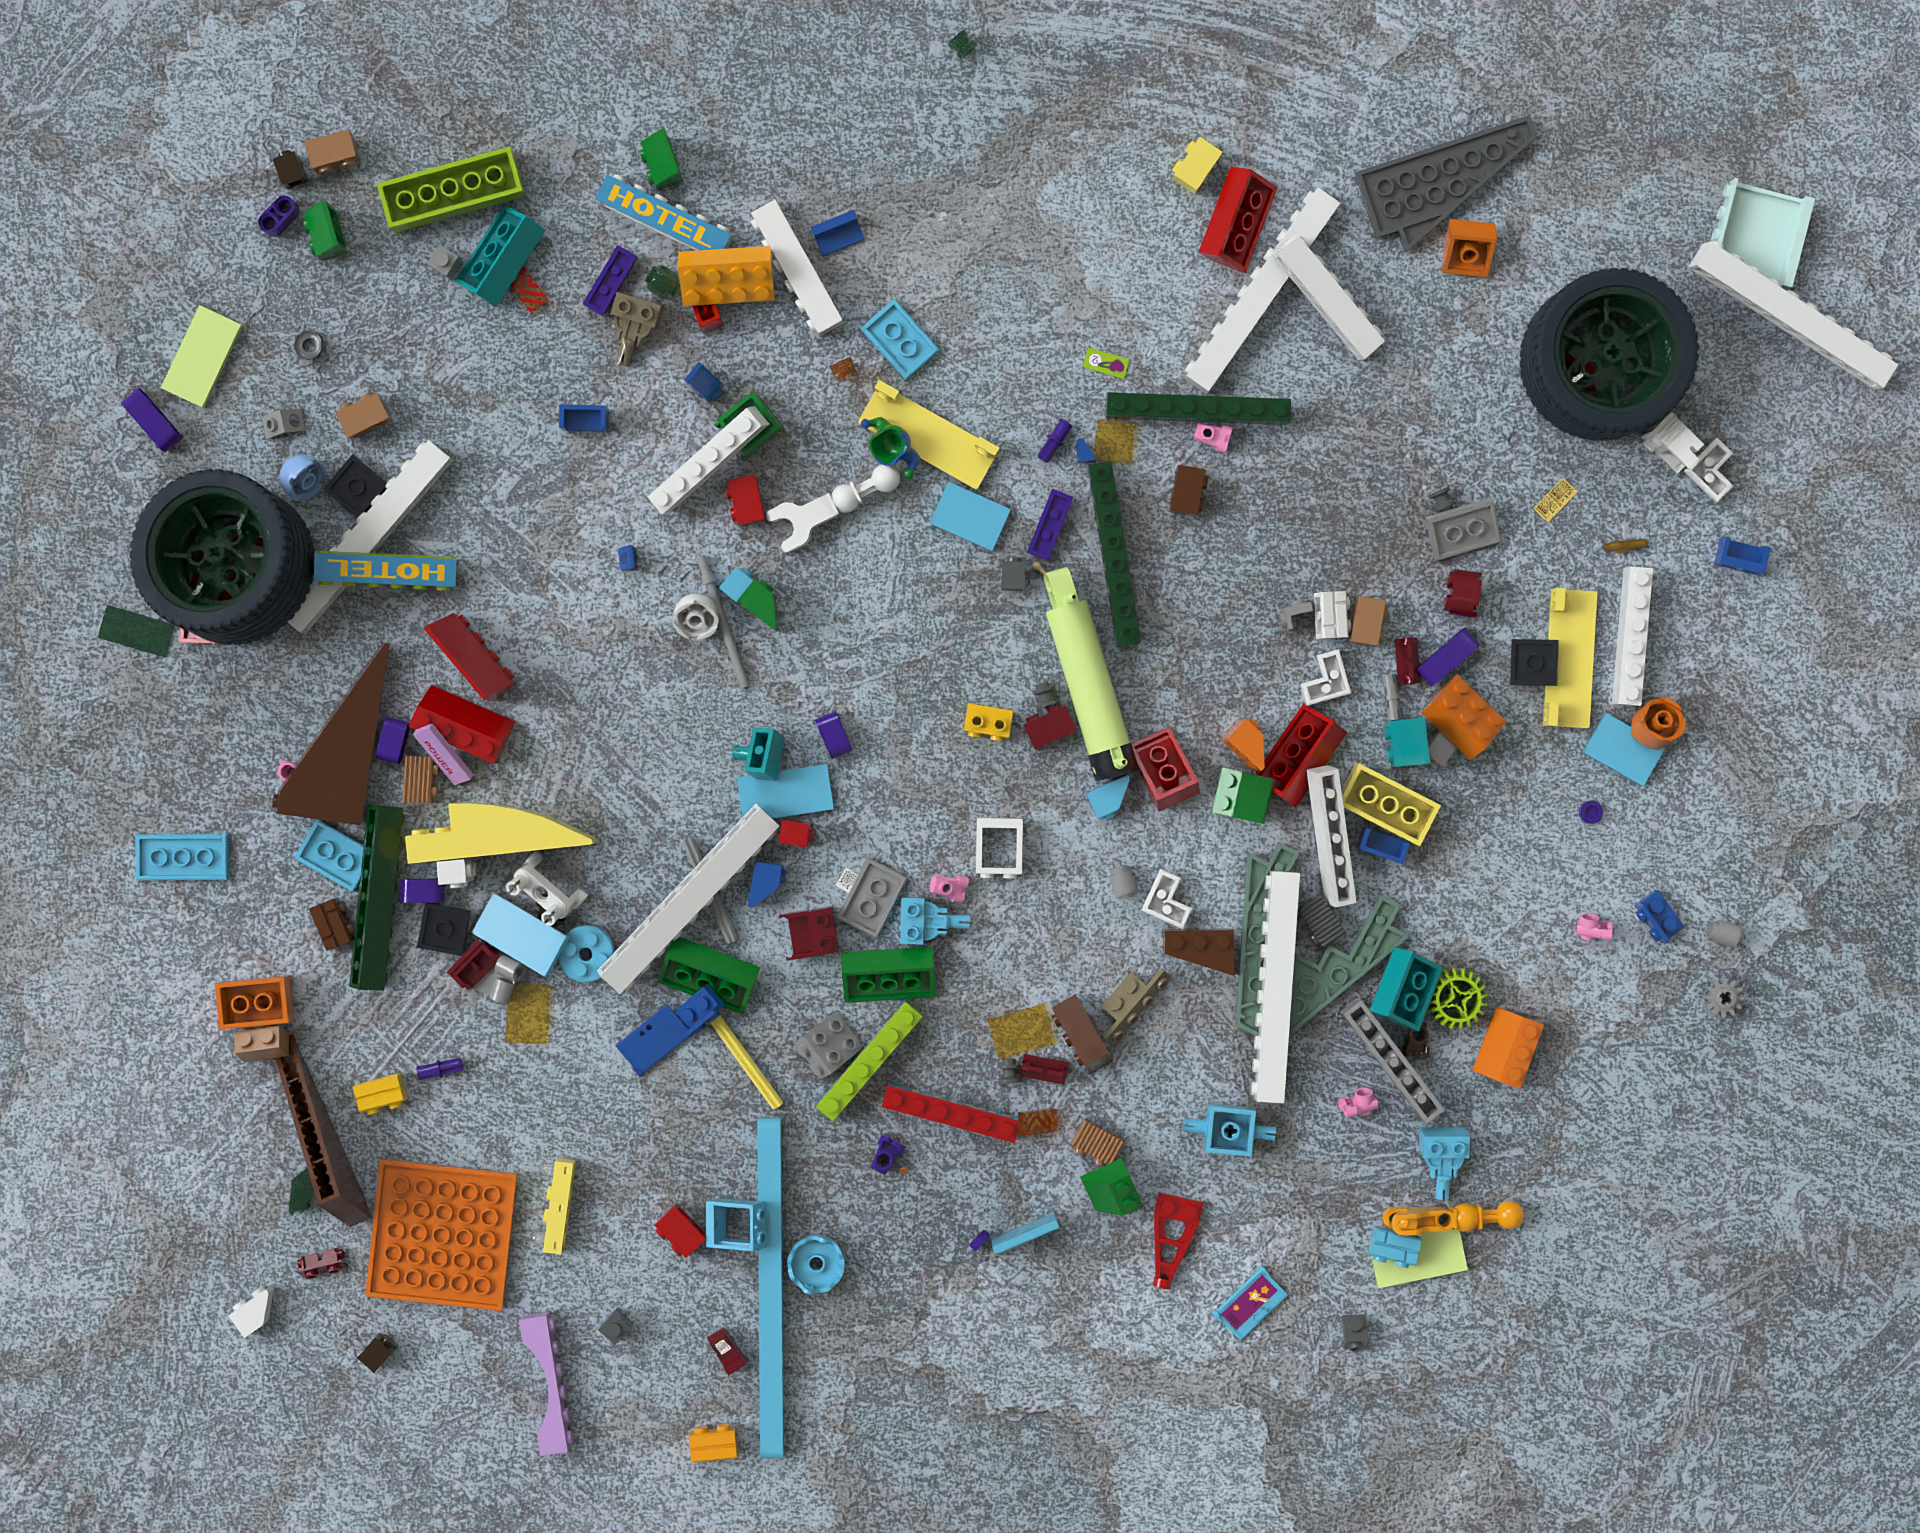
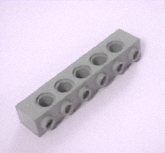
(1392, 1060)

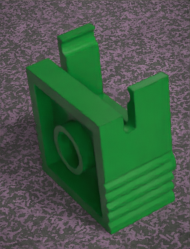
(765, 435)

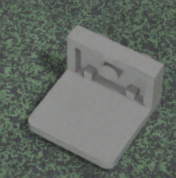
(828, 1045)

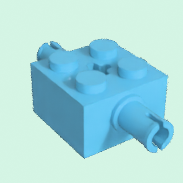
(1238, 1141)

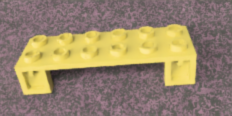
(933, 437)
(1573, 624)

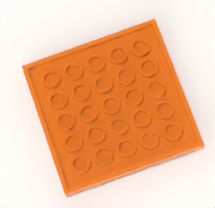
(441, 1234)

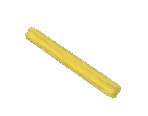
(747, 1062)

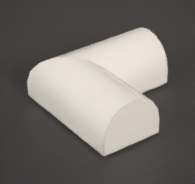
(1706, 472)
(1333, 680)
(1160, 901)

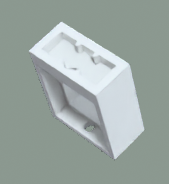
(988, 872)

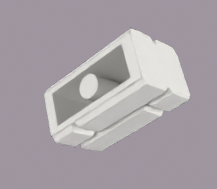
(1331, 615)

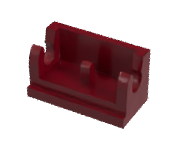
(474, 964)

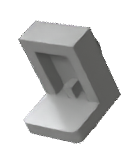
(1297, 607)

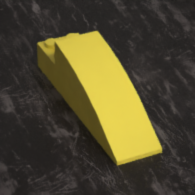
(491, 830)

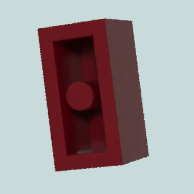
(1049, 727)

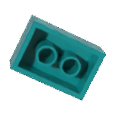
(1406, 989)

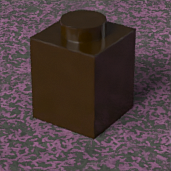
(290, 169)
(377, 1352)

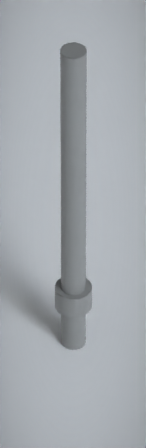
(709, 580)

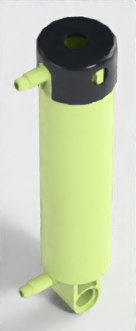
(1088, 679)

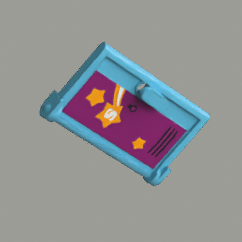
(1256, 1293)

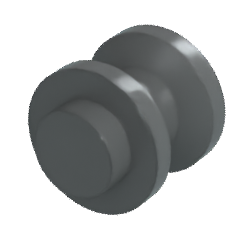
(1442, 500)
(1045, 696)
(1009, 1068)

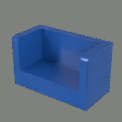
(584, 418)
(1742, 556)
(1382, 845)

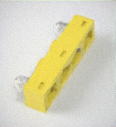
(559, 1206)

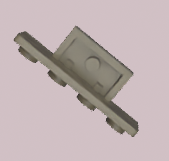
(1130, 1000)

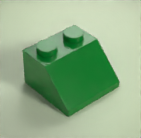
(661, 160)
(325, 231)
(761, 602)
(1243, 795)
(1112, 1189)

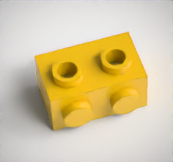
(988, 721)

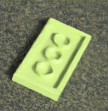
(201, 356)
(1438, 1255)

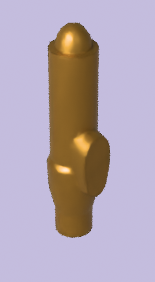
(1624, 546)

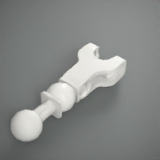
(842, 500)

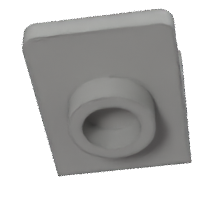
(278, 422)

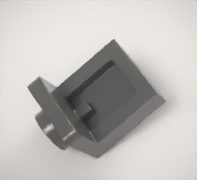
(1354, 1332)

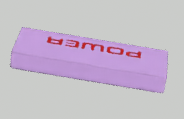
(443, 754)

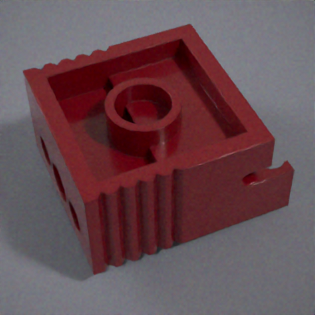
(812, 932)

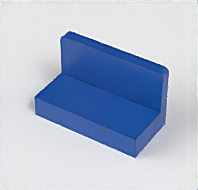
(837, 233)

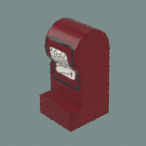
(727, 1350)

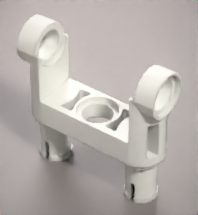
(556, 902)

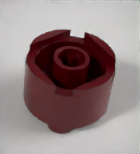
(1464, 593)

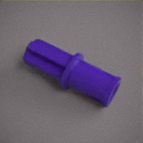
(1054, 440)
(439, 1068)

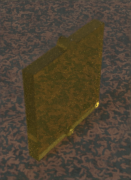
(1114, 441)

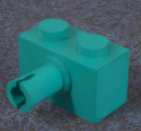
(763, 754)

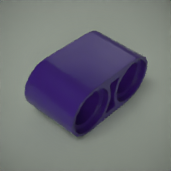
(282, 220)
(833, 735)
(393, 740)
(421, 891)

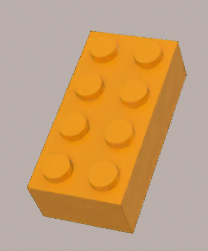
(726, 276)

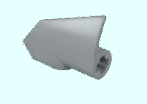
(501, 978)

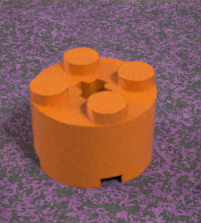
(1658, 723)

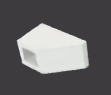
(254, 1313)

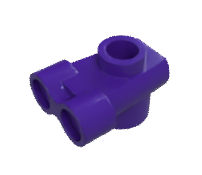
(890, 1150)

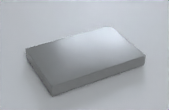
(1463, 529)
(872, 897)

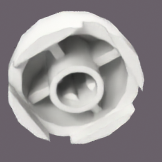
(695, 616)

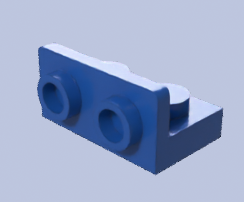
(1659, 917)
(700, 1008)

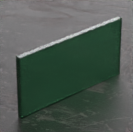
(136, 631)

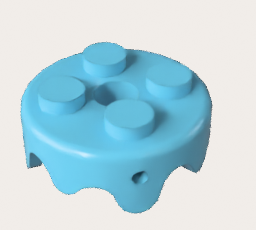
(585, 937)
(811, 1279)

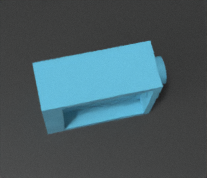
(717, 1232)

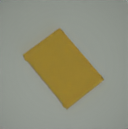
(528, 1014)
(1021, 1031)

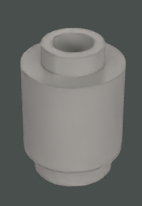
(1122, 882)
(1725, 933)

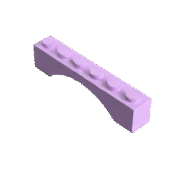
(538, 1337)

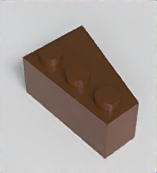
(1202, 946)
(1081, 1034)

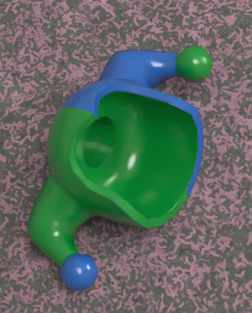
(891, 445)

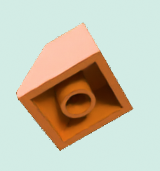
(1469, 247)

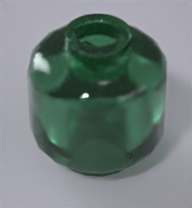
(662, 281)

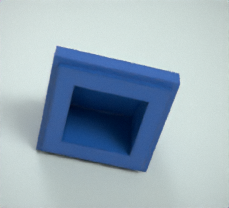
(1083, 452)
(627, 558)

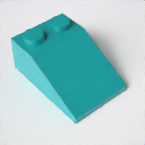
(1407, 742)

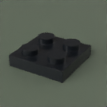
(355, 486)
(1534, 662)
(444, 929)

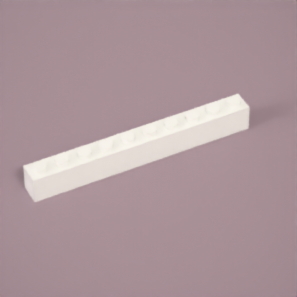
(1258, 295)
(1793, 315)
(378, 524)
(688, 899)
(1276, 986)

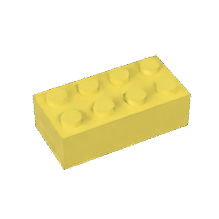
(1388, 804)

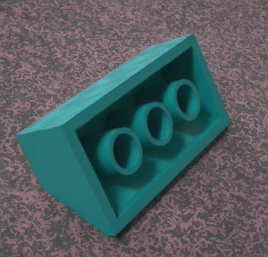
(500, 255)

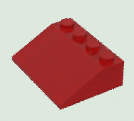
(470, 656)

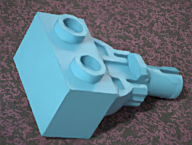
(922, 920)
(1444, 1153)

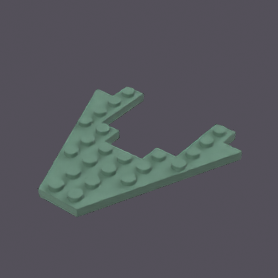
(1312, 983)

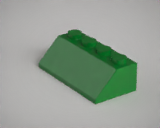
(692, 966)
(888, 974)

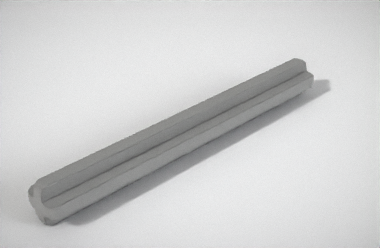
(716, 905)

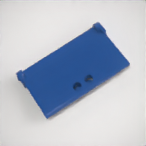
(661, 1035)

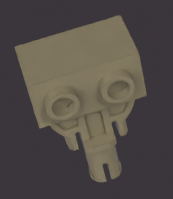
(636, 320)

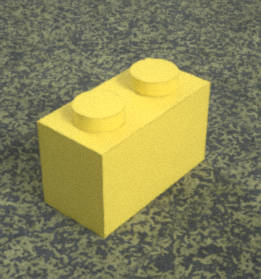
(1197, 164)

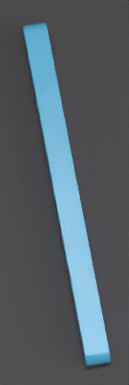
(771, 1290)

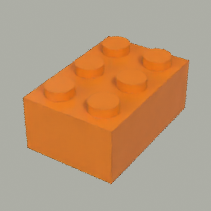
(1463, 717)
(254, 1002)

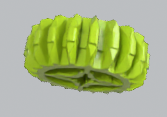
(1466, 994)

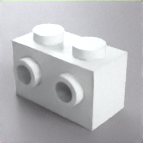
(456, 872)

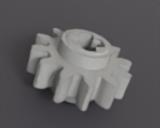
(1715, 1001)

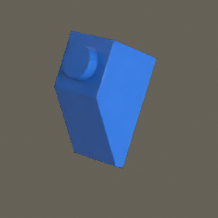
(704, 383)
(765, 881)

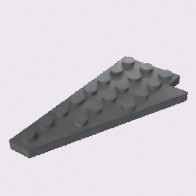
(1426, 186)

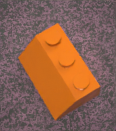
(1247, 743)
(1508, 1047)

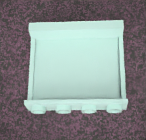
(1764, 229)

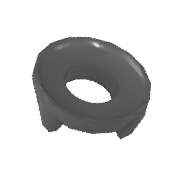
(302, 338)

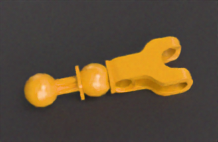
(1462, 1217)

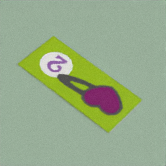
(1106, 363)

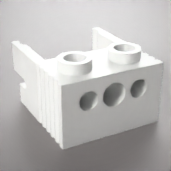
(1672, 442)

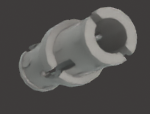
(1391, 697)

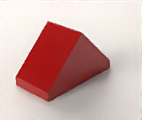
(708, 317)

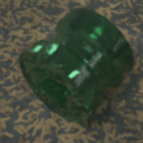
(962, 44)

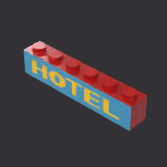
(950, 1112)

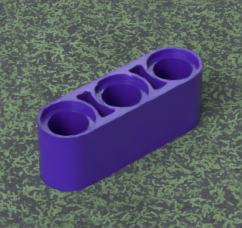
(151, 419)
(1448, 657)

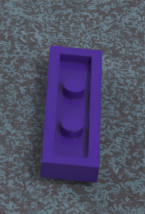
(610, 280)
(1049, 525)

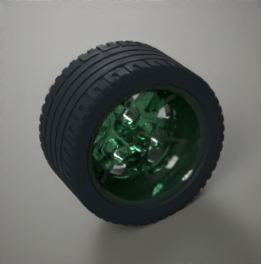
(1655, 318)
(164, 557)

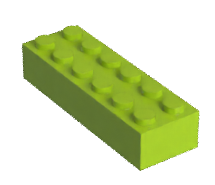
(451, 189)

